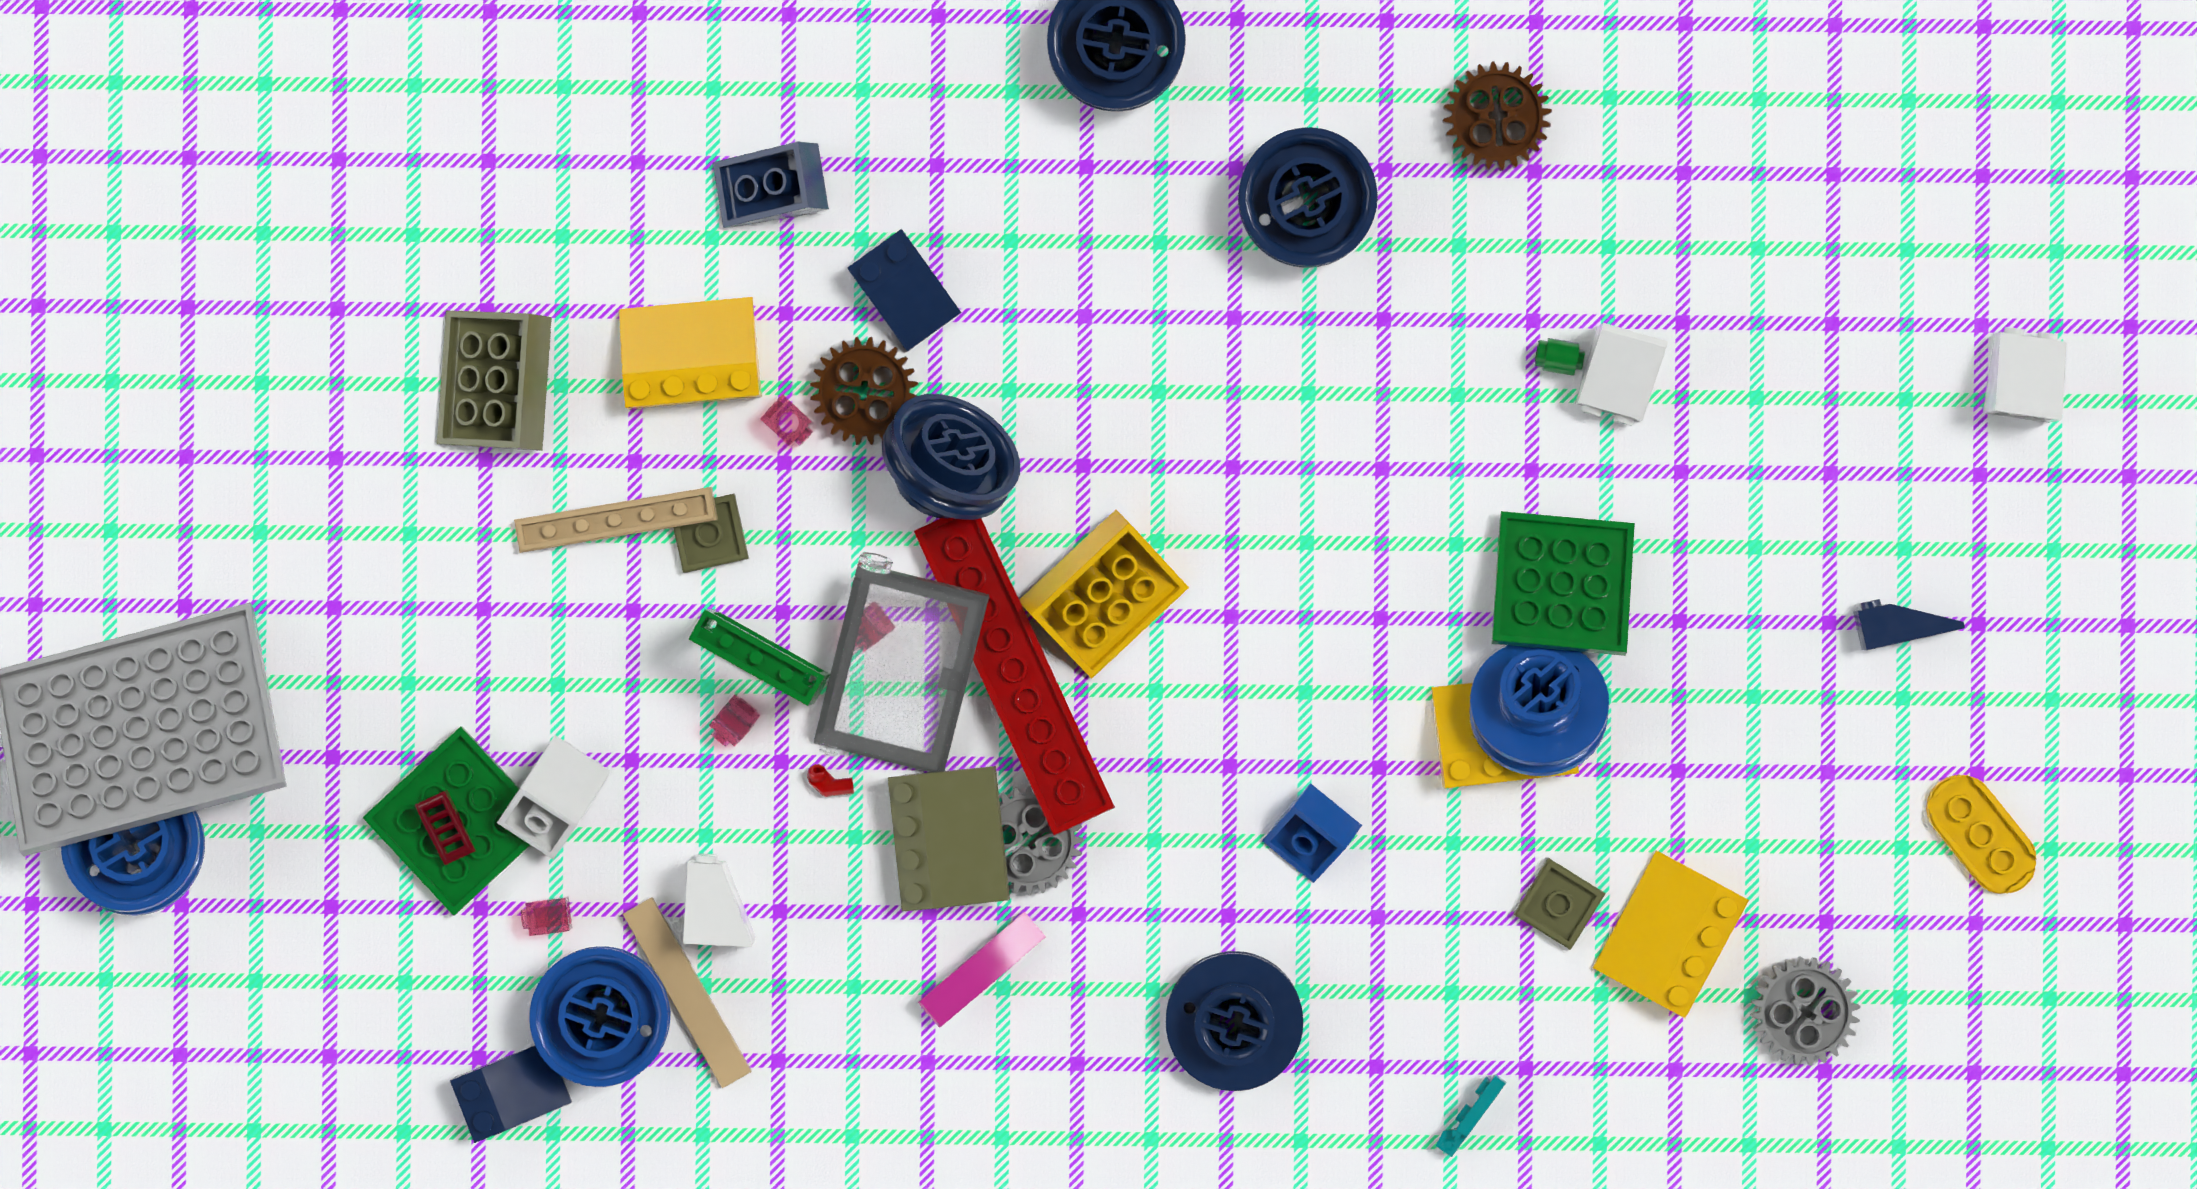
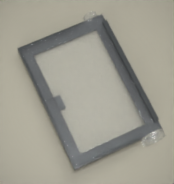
(900, 667)

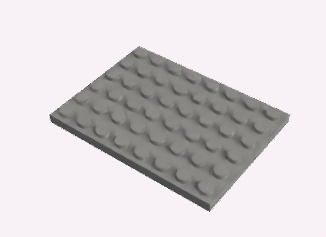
(138, 729)

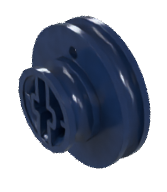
(1107, 89)
(1335, 164)
(950, 457)
(1240, 979)

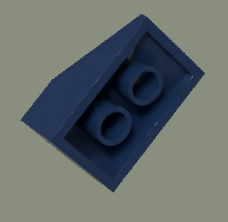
(771, 184)
(904, 290)
(508, 1093)

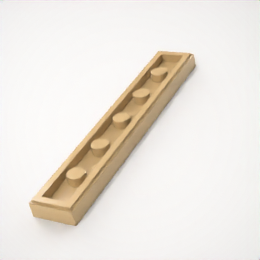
(615, 519)
(687, 992)

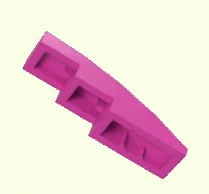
(981, 969)

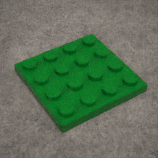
(1563, 583)
(480, 796)

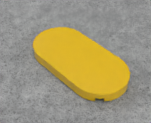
(1981, 834)

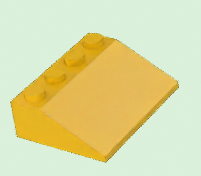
(689, 353)
(1103, 594)
(1459, 753)
(1670, 934)

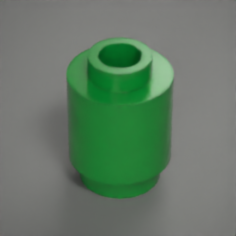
(1559, 356)

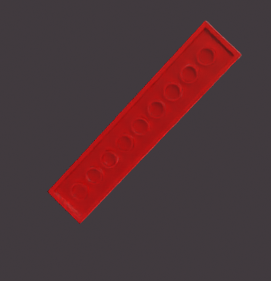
(1019, 677)

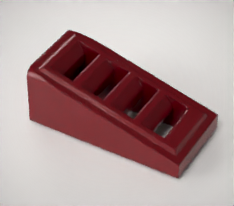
(428, 821)

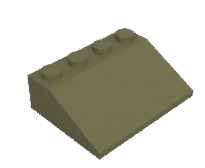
(494, 380)
(948, 838)

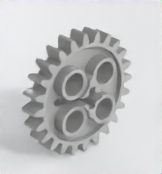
(1044, 866)
(1782, 991)

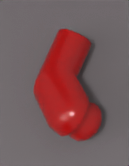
(826, 784)

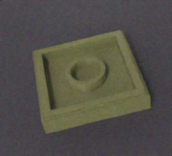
(713, 541)
(1559, 903)

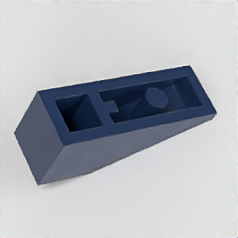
(1894, 624)

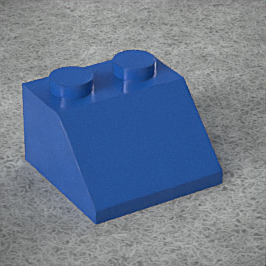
(1312, 833)

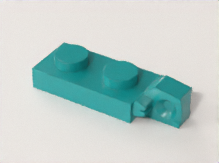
(1469, 1116)

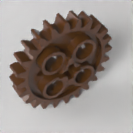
(1527, 114)
(868, 360)

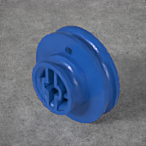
(1538, 709)
(167, 859)
(581, 1051)

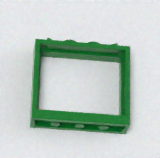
(759, 656)

